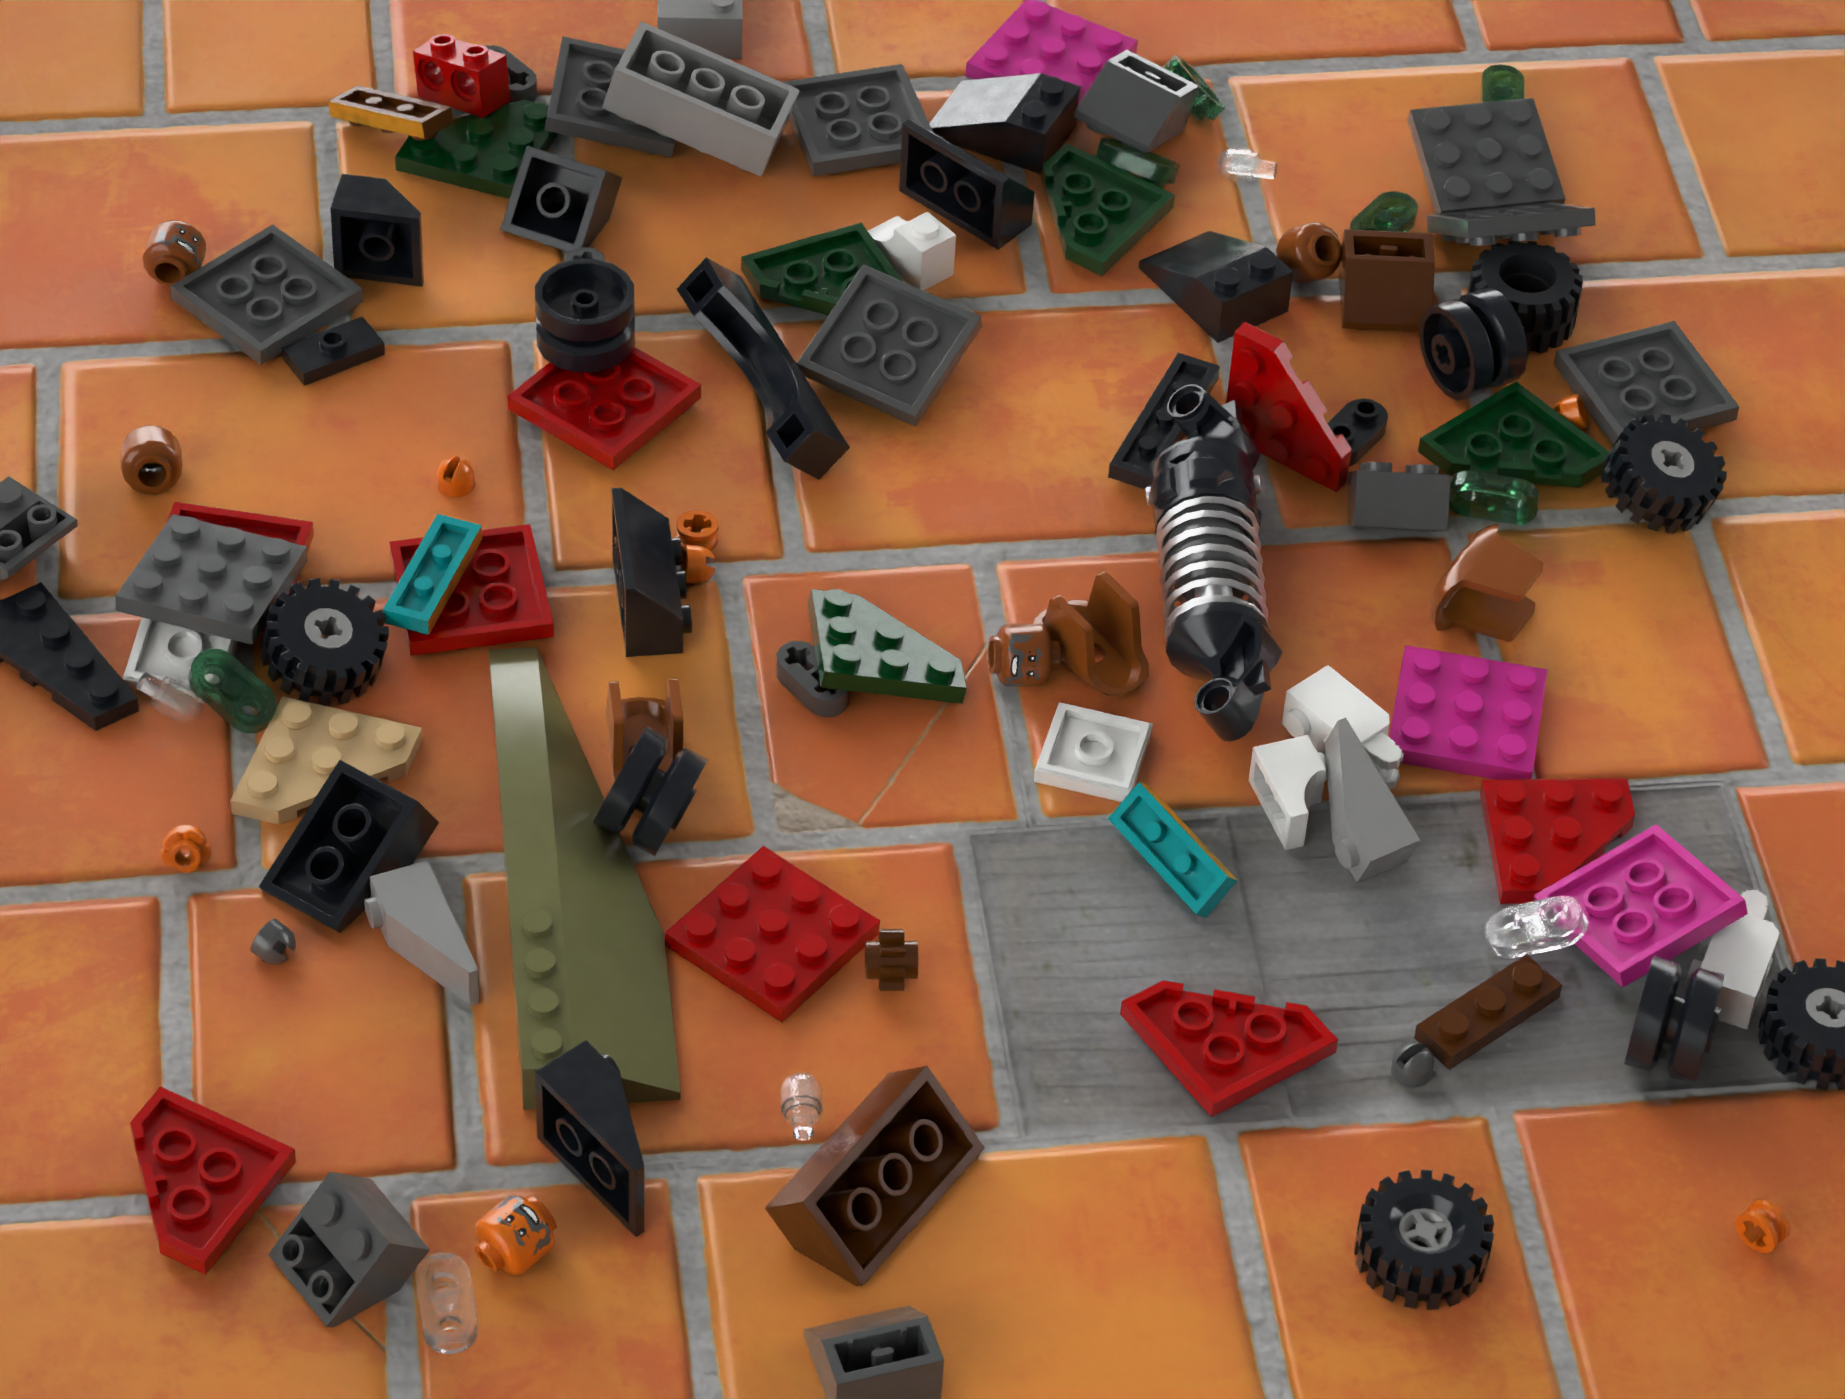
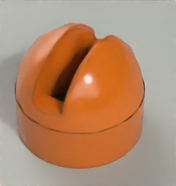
(1573, 410)
(462, 479)
(694, 564)

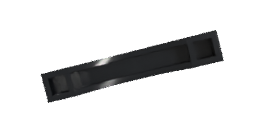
(794, 413)

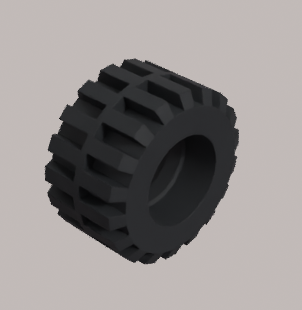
(1538, 285)

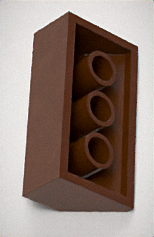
(876, 1175)

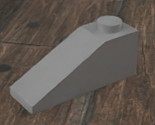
(1364, 815)
(422, 927)

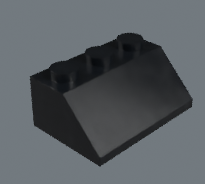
(962, 187)
(647, 578)

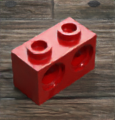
(461, 75)

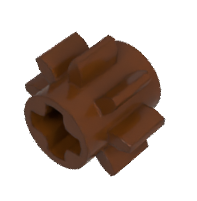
(891, 959)

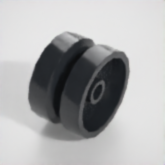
(585, 315)
(1473, 343)
(651, 791)
(1675, 1019)

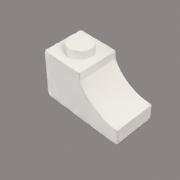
(917, 249)
(1287, 781)

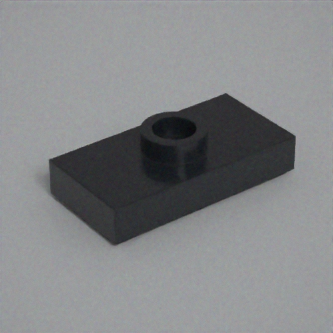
(333, 350)

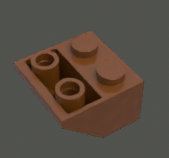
(1385, 279)

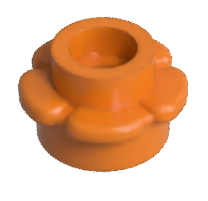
(185, 838)

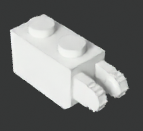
(1327, 697)
(1744, 956)

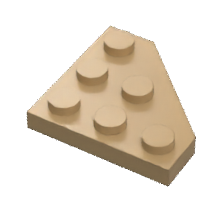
(304, 748)

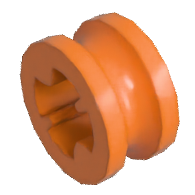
(701, 521)
(1762, 1226)

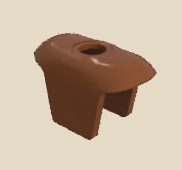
(1487, 588)
(1107, 623)
(630, 716)

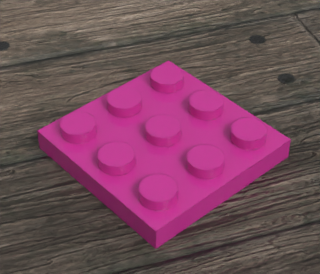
(1049, 43)
(1468, 714)
(1646, 903)

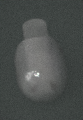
(1244, 166)
(171, 697)
(801, 1103)

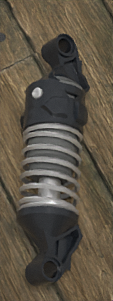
(1212, 556)

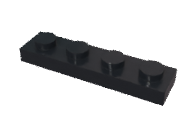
(1155, 427)

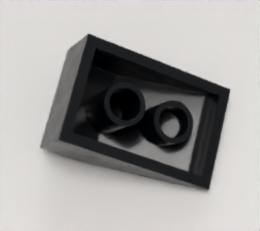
(1010, 118)
(1222, 282)
(342, 840)
(591, 1130)

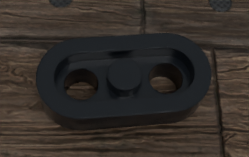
(1361, 424)

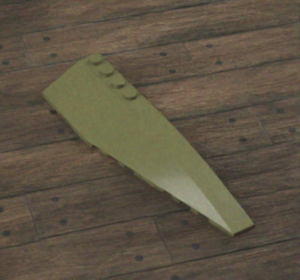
(578, 915)

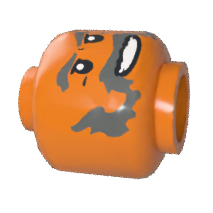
(515, 1235)

